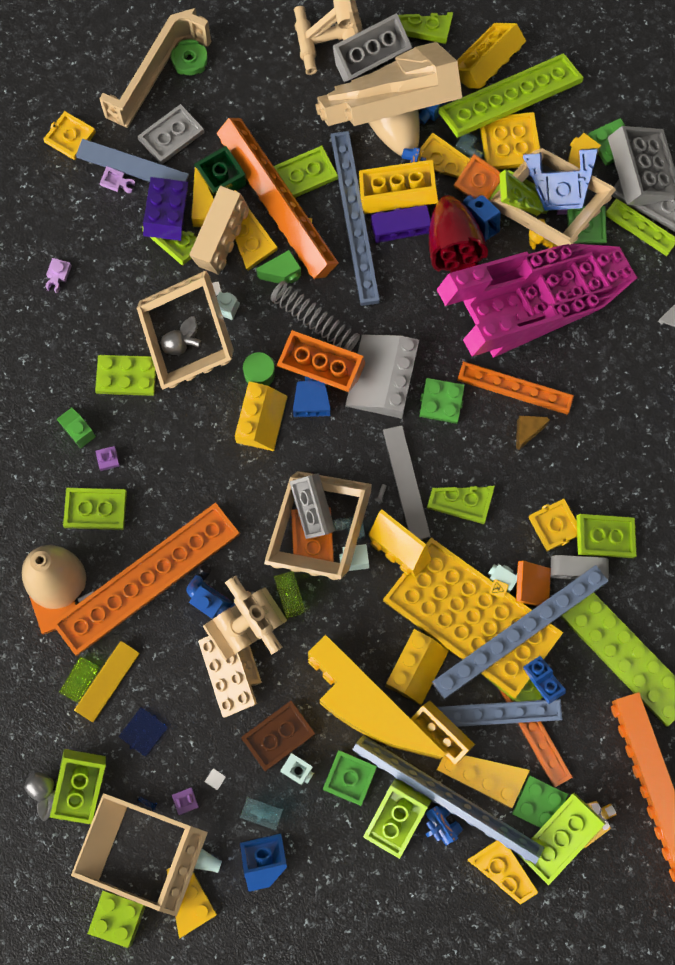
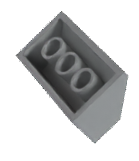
(370, 47)

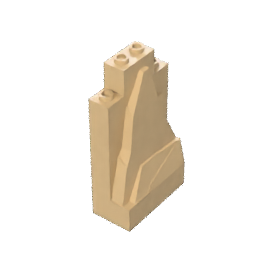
(412, 82)

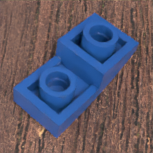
(544, 680)

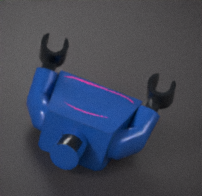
(205, 597)

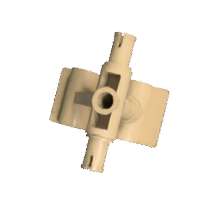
(348, 24)
(246, 622)

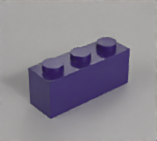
(400, 223)

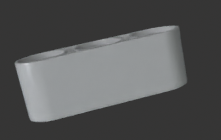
(574, 566)

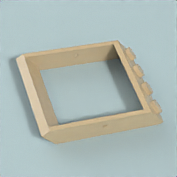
(580, 223)
(203, 365)
(315, 566)
(100, 841)

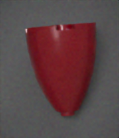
(455, 237)

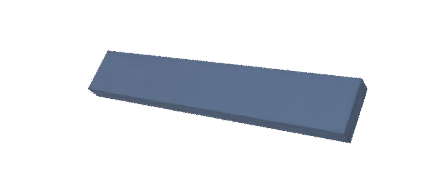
(126, 163)
(503, 712)

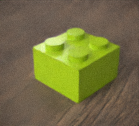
(116, 919)

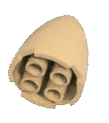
(398, 131)
(53, 576)

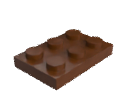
(278, 736)

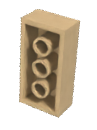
(219, 230)

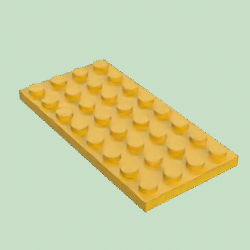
(458, 611)

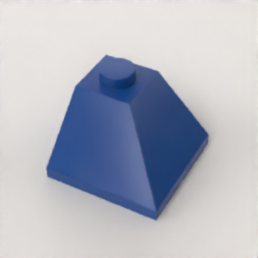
(263, 861)

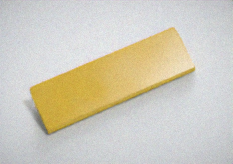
(106, 681)

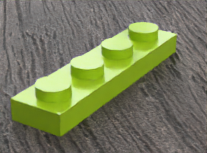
(641, 227)

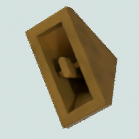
(528, 428)

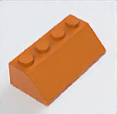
(321, 361)

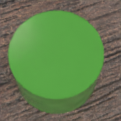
(259, 369)

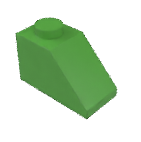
(280, 269)
(76, 427)

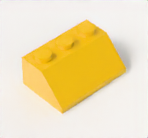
(260, 416)
(399, 544)
(417, 667)

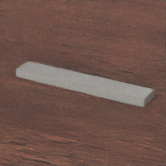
(406, 482)

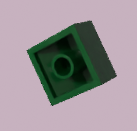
(221, 170)

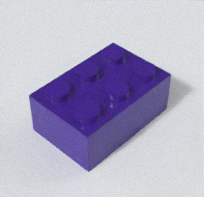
(165, 208)

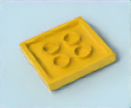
(509, 139)

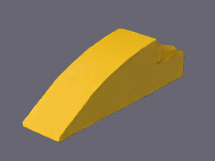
(364, 705)

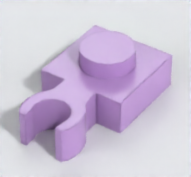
(114, 179)
(58, 272)

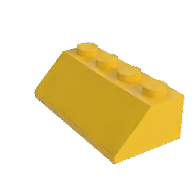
(489, 54)
(398, 186)

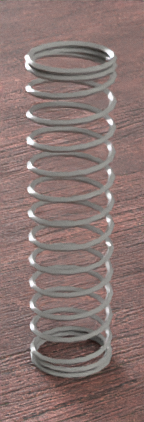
(274, 297)

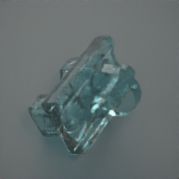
(261, 813)

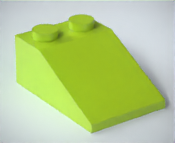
(78, 786)
(397, 818)

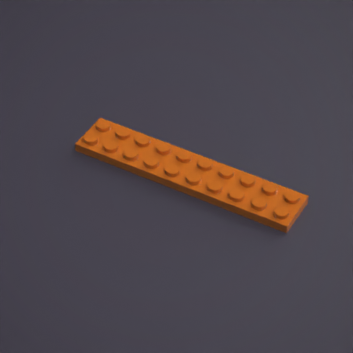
(145, 579)

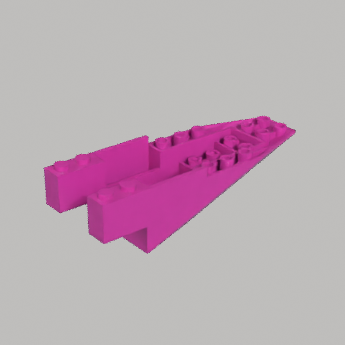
(535, 293)

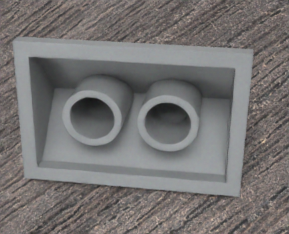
(312, 506)

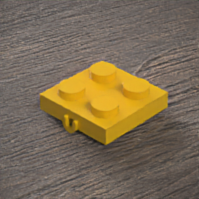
(68, 134)
(554, 524)

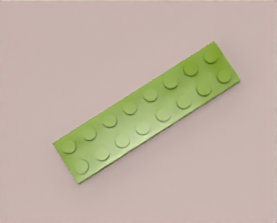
(510, 95)
(625, 655)

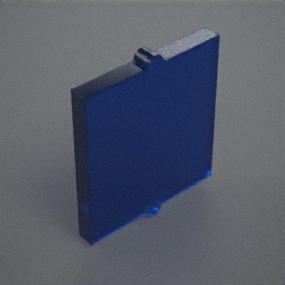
(143, 732)

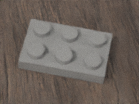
(170, 134)

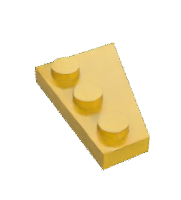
(445, 157)
(505, 870)
(194, 908)

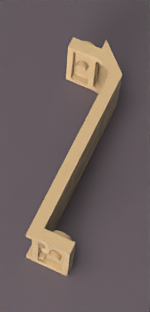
(177, 28)

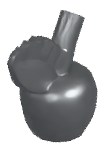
(176, 341)
(41, 789)

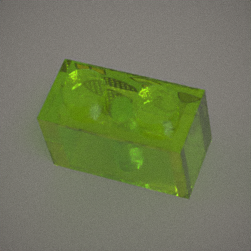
(289, 594)

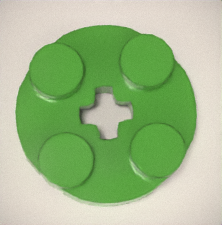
(192, 66)

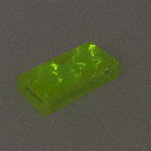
(79, 679)

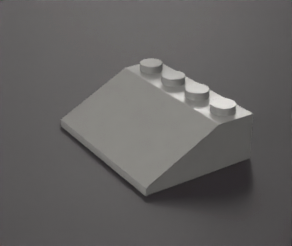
(643, 164)
(385, 376)

